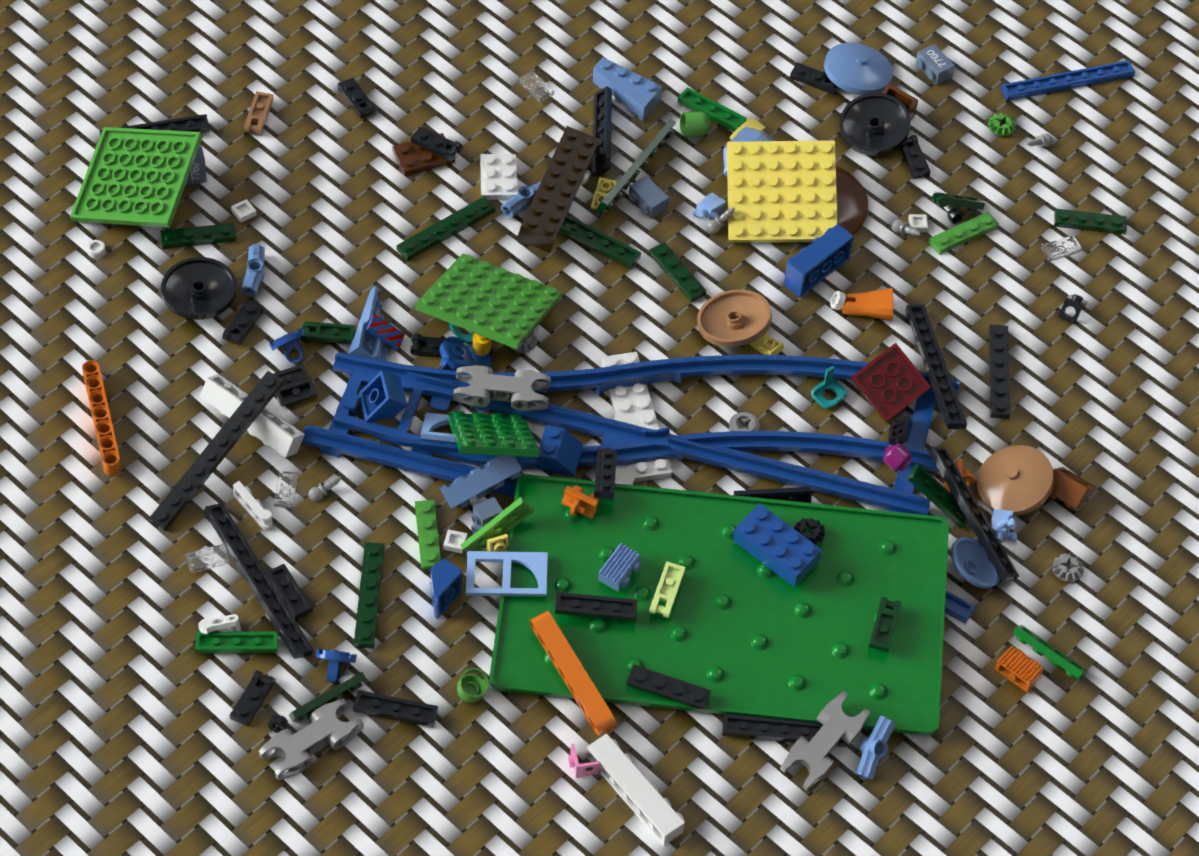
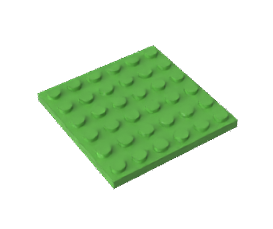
(136, 177)
(489, 301)

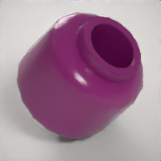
(897, 457)

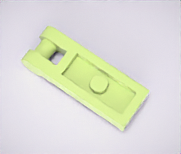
(667, 589)

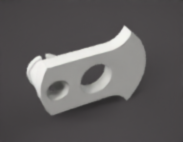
(229, 622)

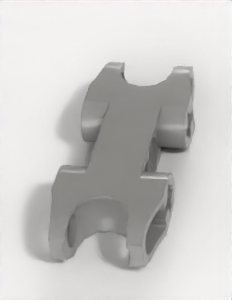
(514, 389)
(323, 731)
(815, 753)

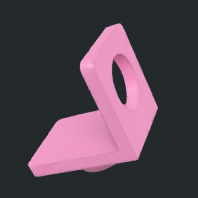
(579, 768)

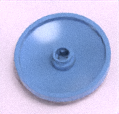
(858, 68)

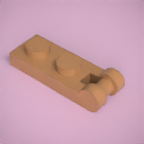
(258, 112)

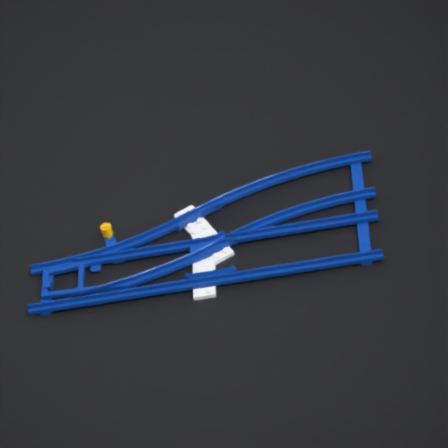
(634, 432)

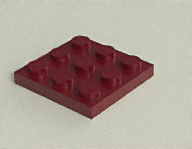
(890, 382)

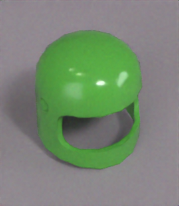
(694, 124)
(472, 687)

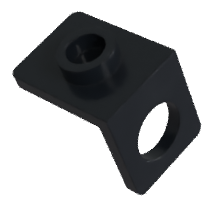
(1074, 301)

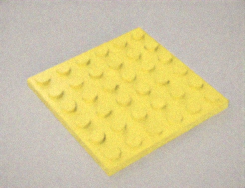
(781, 190)

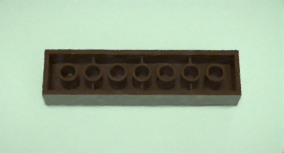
(558, 189)

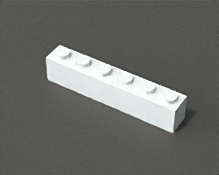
(267, 426)
(636, 789)

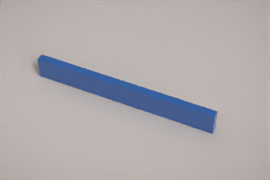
(1067, 80)

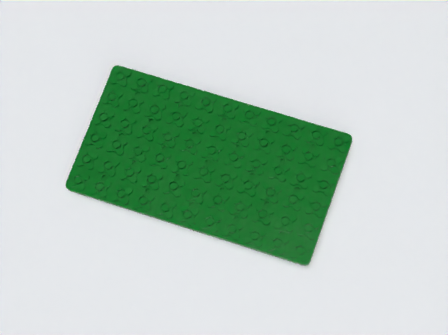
(734, 619)

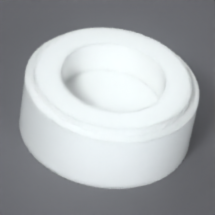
(96, 249)
(838, 300)

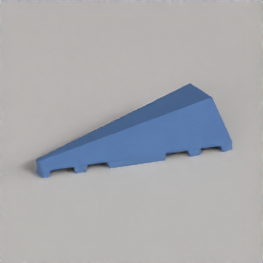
(364, 343)

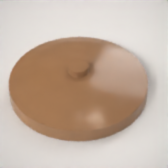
(734, 318)
(1015, 479)

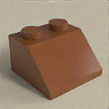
(1070, 488)

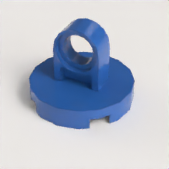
(288, 343)
(456, 354)
(335, 658)

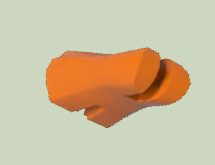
(871, 304)

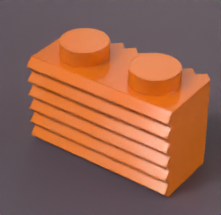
(1019, 668)

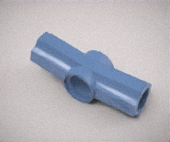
(520, 201)
(255, 270)
(874, 748)

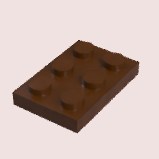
(416, 159)

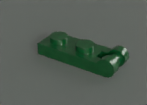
(957, 201)
(328, 332)
(884, 625)

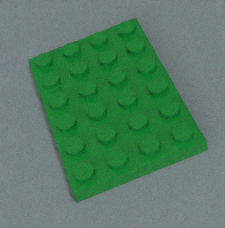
(492, 434)

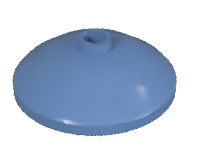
(973, 563)

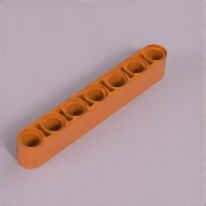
(101, 418)
(573, 673)

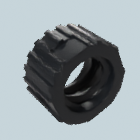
(277, 723)

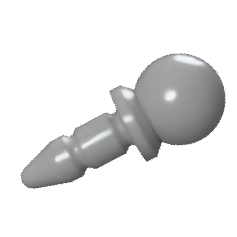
(1041, 141)
(714, 225)
(904, 228)
(317, 493)

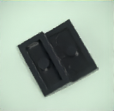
(296, 386)

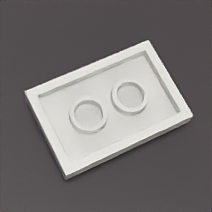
(498, 176)

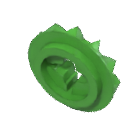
(1005, 129)

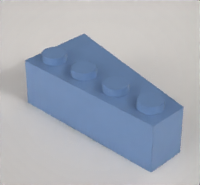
(627, 87)
(482, 479)

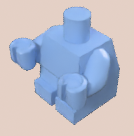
(710, 207)
(1002, 523)

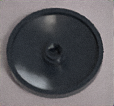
(875, 124)
(198, 288)

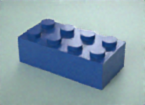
(818, 260)
(777, 545)

